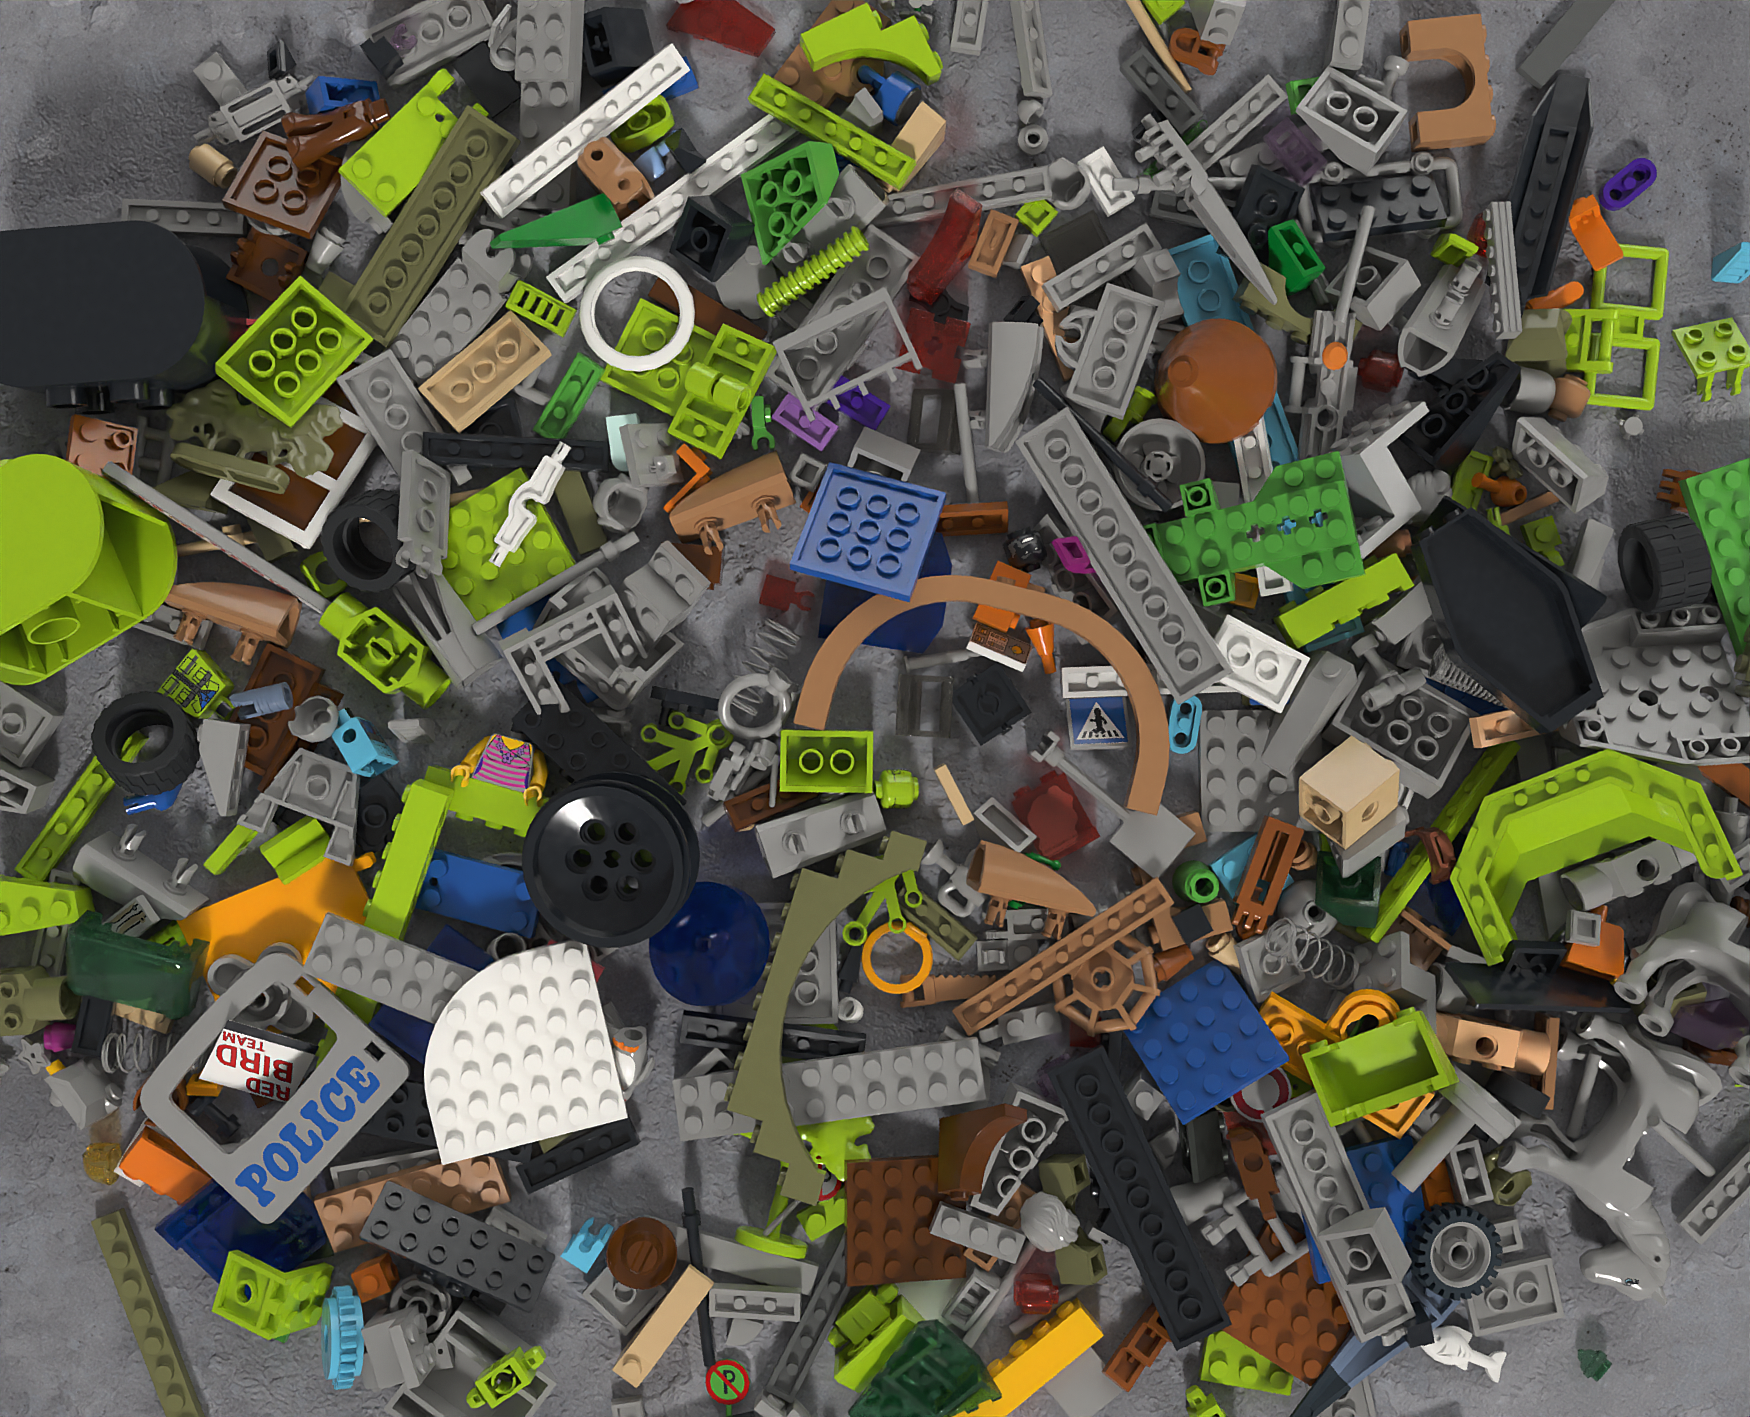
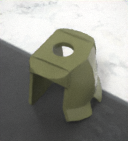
(1541, 341)

